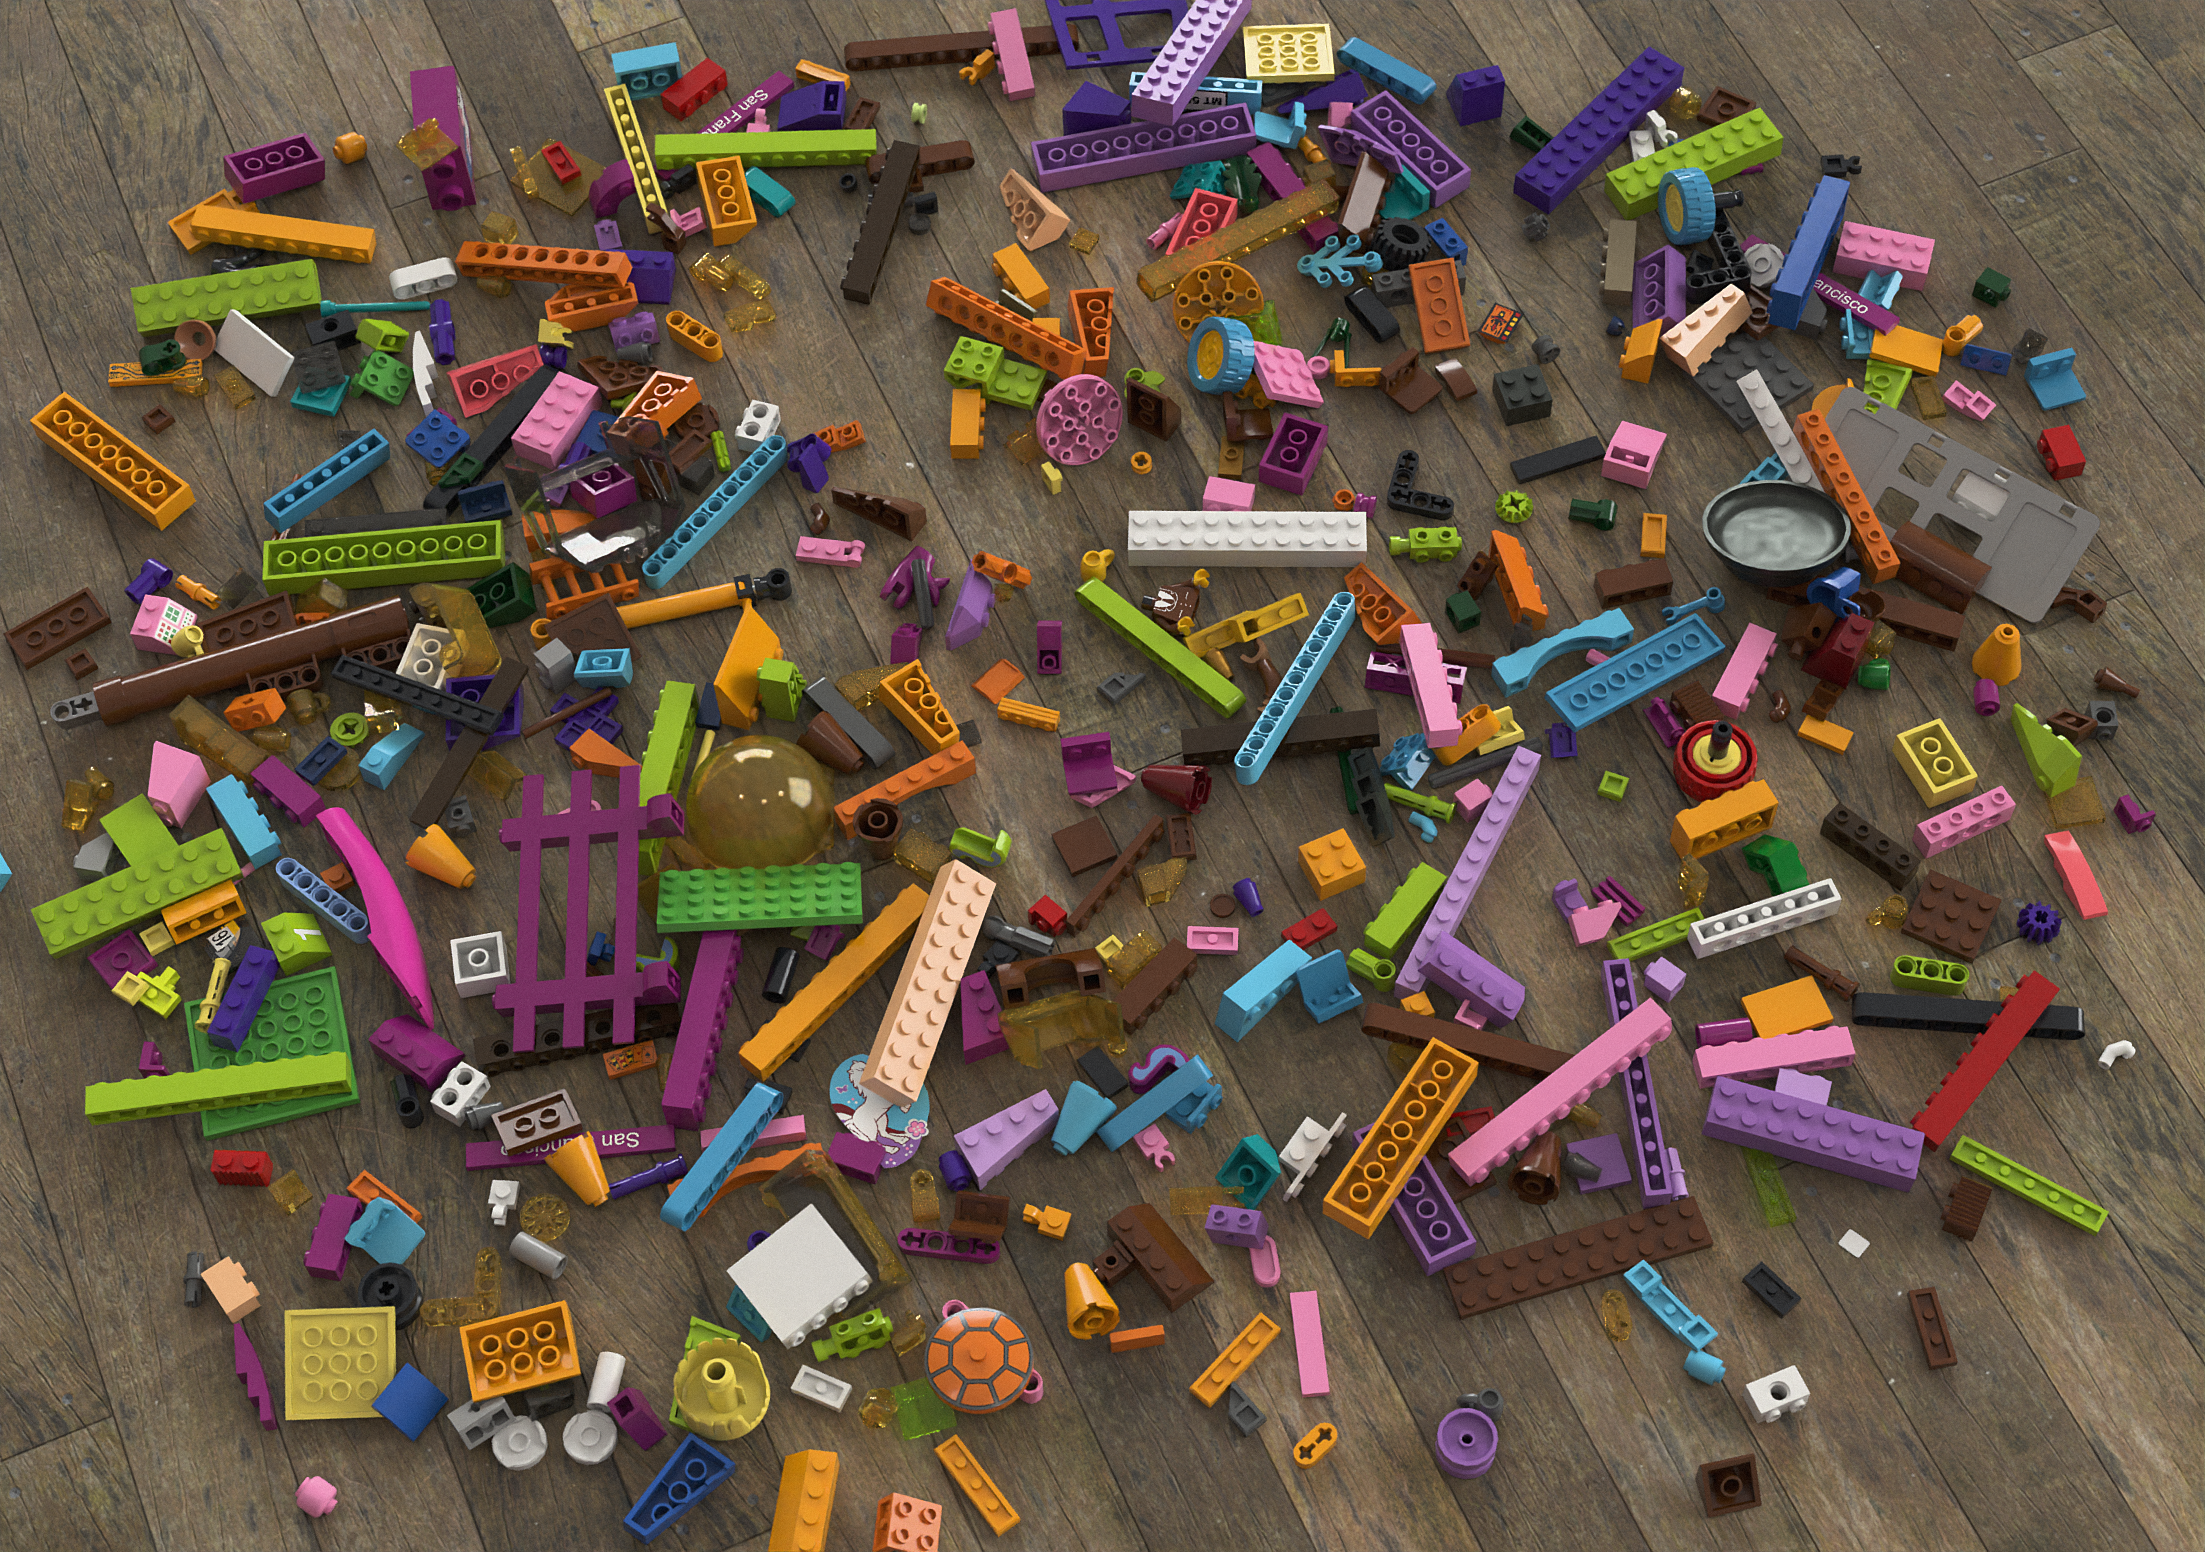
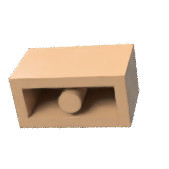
(231, 1290)

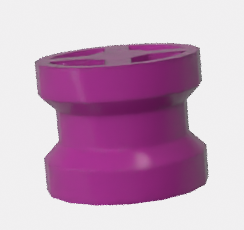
(1365, 504)

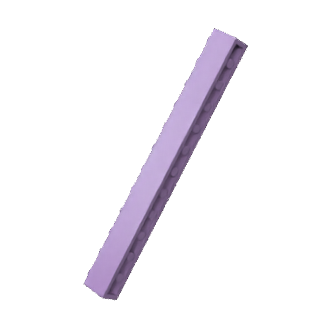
(1471, 866)

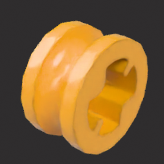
(1136, 459)

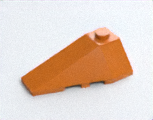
(564, 521)

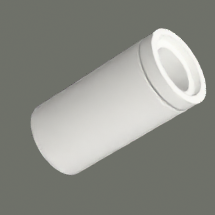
(605, 1381)

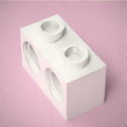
(758, 424)
(464, 1095)

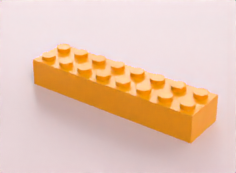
(113, 461)
(1400, 1138)

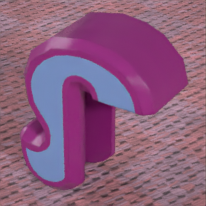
(1157, 1063)

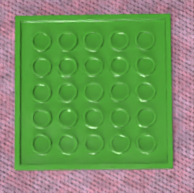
(294, 1020)

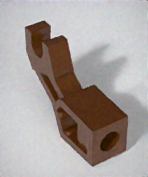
(672, 236)
(2078, 598)

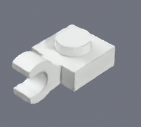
(1658, 127)
(503, 1197)

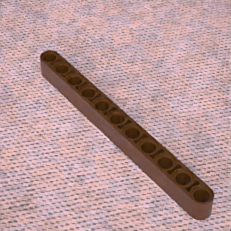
(944, 48)

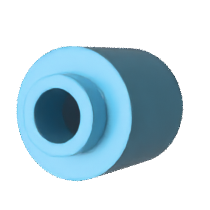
(1704, 1367)

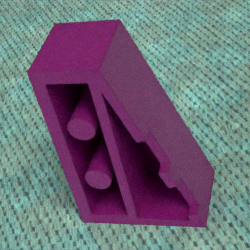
(979, 1019)

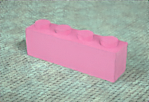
(1012, 55)
(1743, 670)

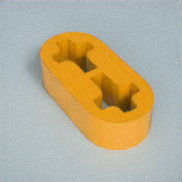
(1310, 1441)

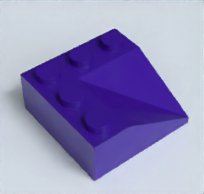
(474, 689)

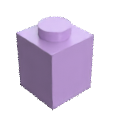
(1664, 979)

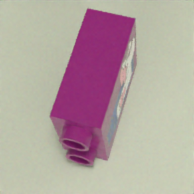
(439, 96)

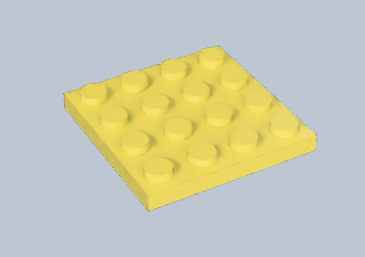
(1288, 53)
(337, 1361)

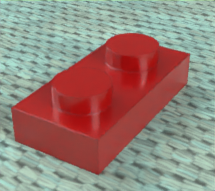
(561, 162)
(1310, 929)

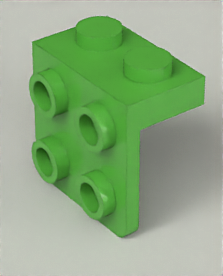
(382, 377)

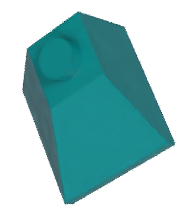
(1254, 1167)

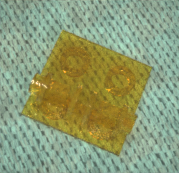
(426, 144)

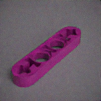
(947, 1250)

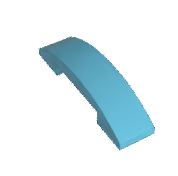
(1667, 1307)

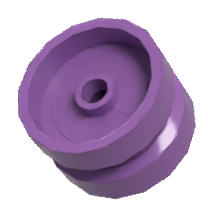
(1466, 1443)

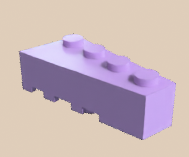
(1005, 1136)

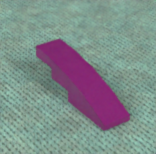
(251, 1371)

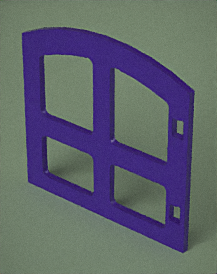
(1105, 13)

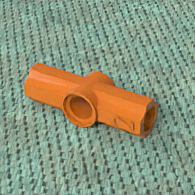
(1001, 570)

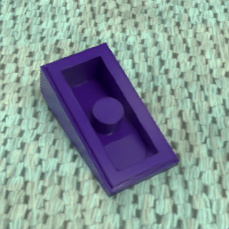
(812, 470)

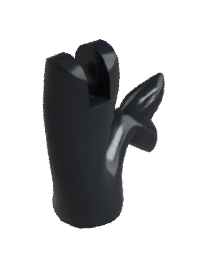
(238, 262)

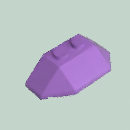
(971, 609)

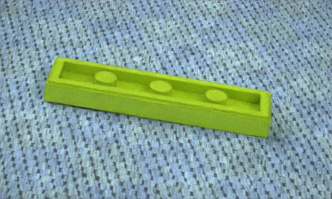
(1654, 937)

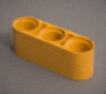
(694, 336)
(1476, 728)

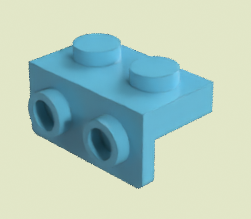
(1880, 289)
(1856, 337)

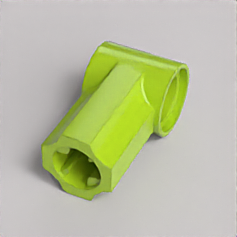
(1372, 968)

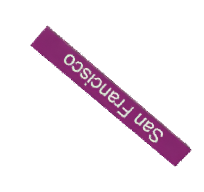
(742, 111)
(1844, 298)
(608, 1145)

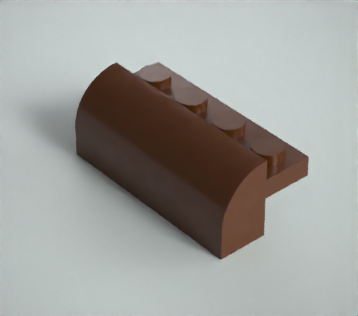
(1938, 567)

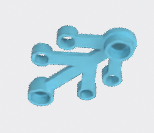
(1311, 264)

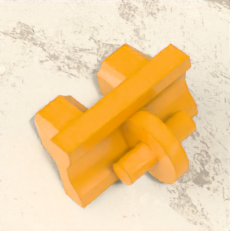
(1254, 389)

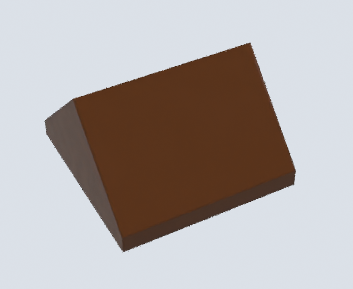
(1729, 1485)

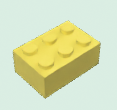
(1934, 763)

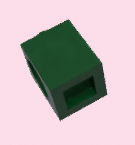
(1992, 287)
(1462, 611)

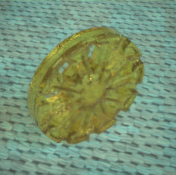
(544, 1216)

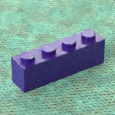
(243, 998)

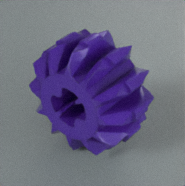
(2039, 923)

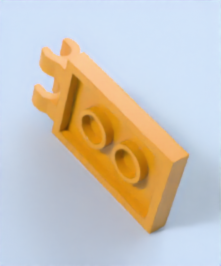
(182, 224)

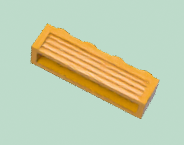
(816, 73)
(1028, 714)

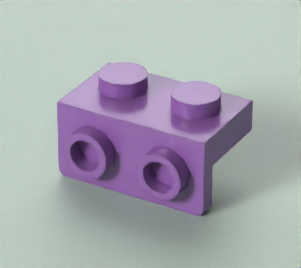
(634, 330)

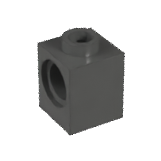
(2105, 712)

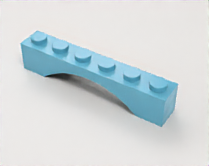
(1605, 633)

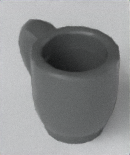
(1487, 1401)

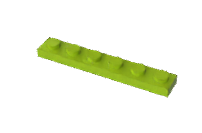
(2029, 1185)

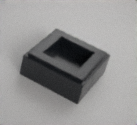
(926, 203)

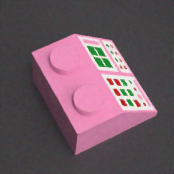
(158, 623)

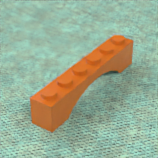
(941, 769)
(755, 1171)

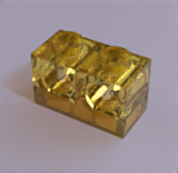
(381, 713)
(1132, 958)

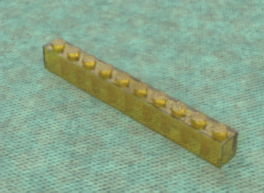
(1240, 238)

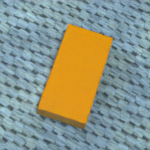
(1653, 535)
(1825, 734)

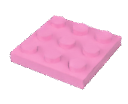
(1285, 375)

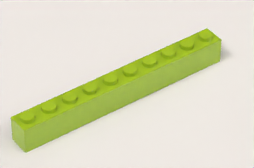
(767, 148)
(218, 1088)

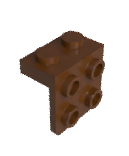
(1408, 383)
(980, 1217)

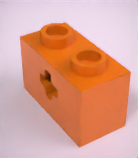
(255, 710)

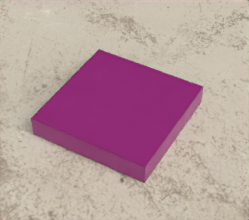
(119, 956)

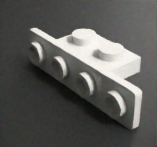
(1304, 1149)

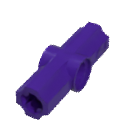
(442, 332)

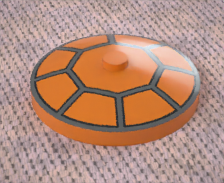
(978, 1360)

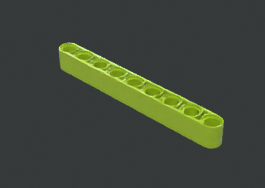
(1160, 647)

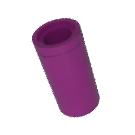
(1722, 1032)

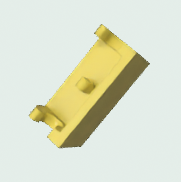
(551, 334)

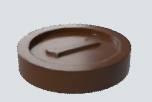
(1222, 905)

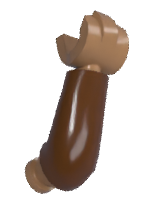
(1267, 671)

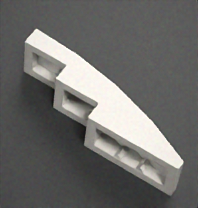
(424, 372)

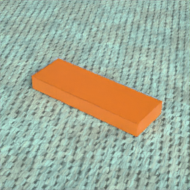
(369, 1188)

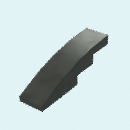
(1372, 796)

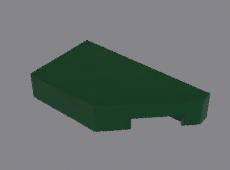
(461, 472)

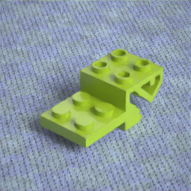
(997, 377)

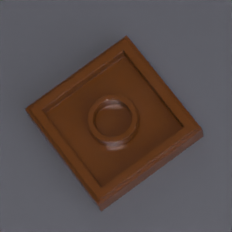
(1723, 107)
(1084, 846)

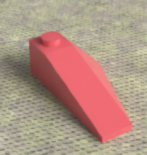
(487, 381)

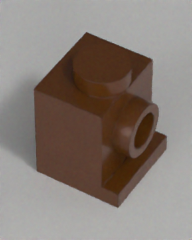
(1113, 1273)

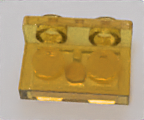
(1692, 881)

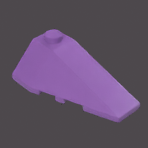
(1346, 145)

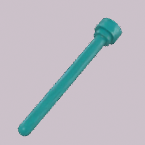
(330, 308)

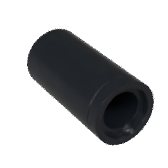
(780, 975)

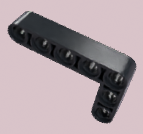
(1732, 263)

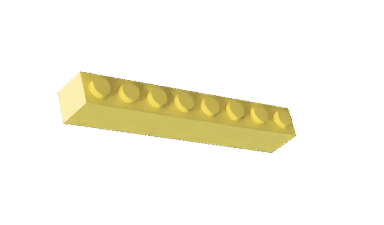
(634, 151)

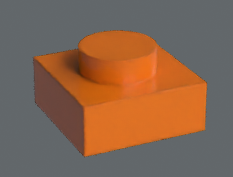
(337, 878)

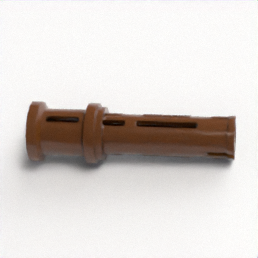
(1832, 979)

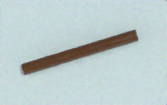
(566, 712)

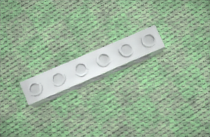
(1764, 918)

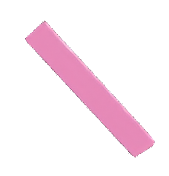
(776, 1132)

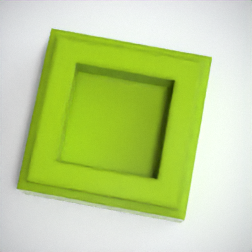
(1613, 786)

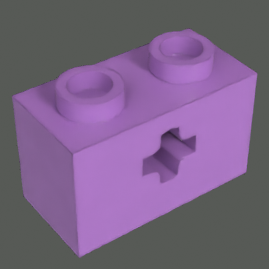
(1236, 1226)

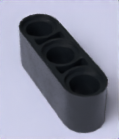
(1372, 314)

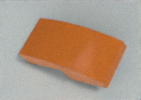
(843, 437)

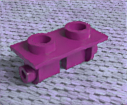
(1664, 722)

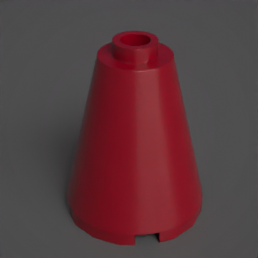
(1179, 784)

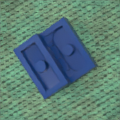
(410, 1402)

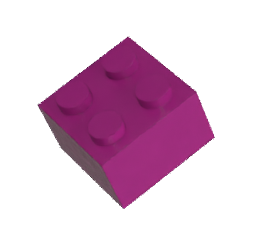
(604, 490)

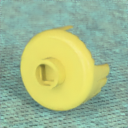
(722, 1389)

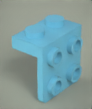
(1281, 130)
(385, 1232)

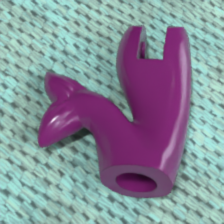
(902, 579)

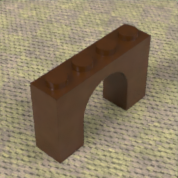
(1074, 967)

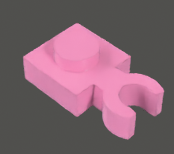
(1153, 1144)

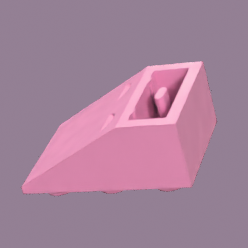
(1633, 454)

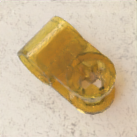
(924, 1199)

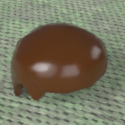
(1871, 605)

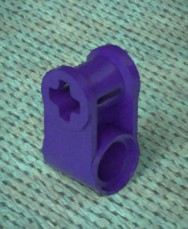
(800, 446)

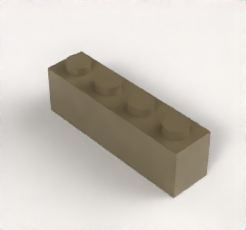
(1618, 263)

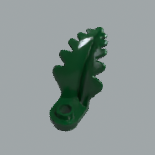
(1242, 182)

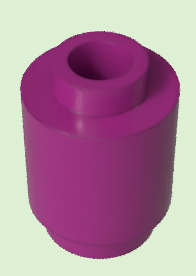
(1986, 697)

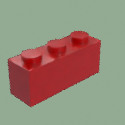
(694, 89)

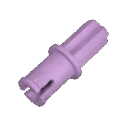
(1676, 1175)

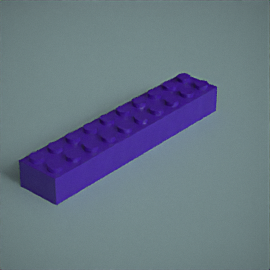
(1598, 130)

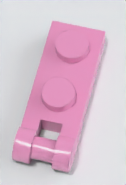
(830, 551)

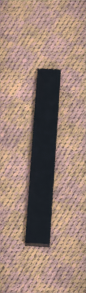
(417, 695)

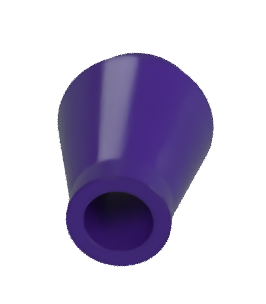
(1248, 896)

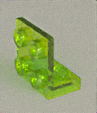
(1263, 325)

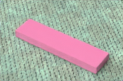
(1309, 1344)

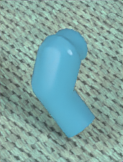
(1427, 825)

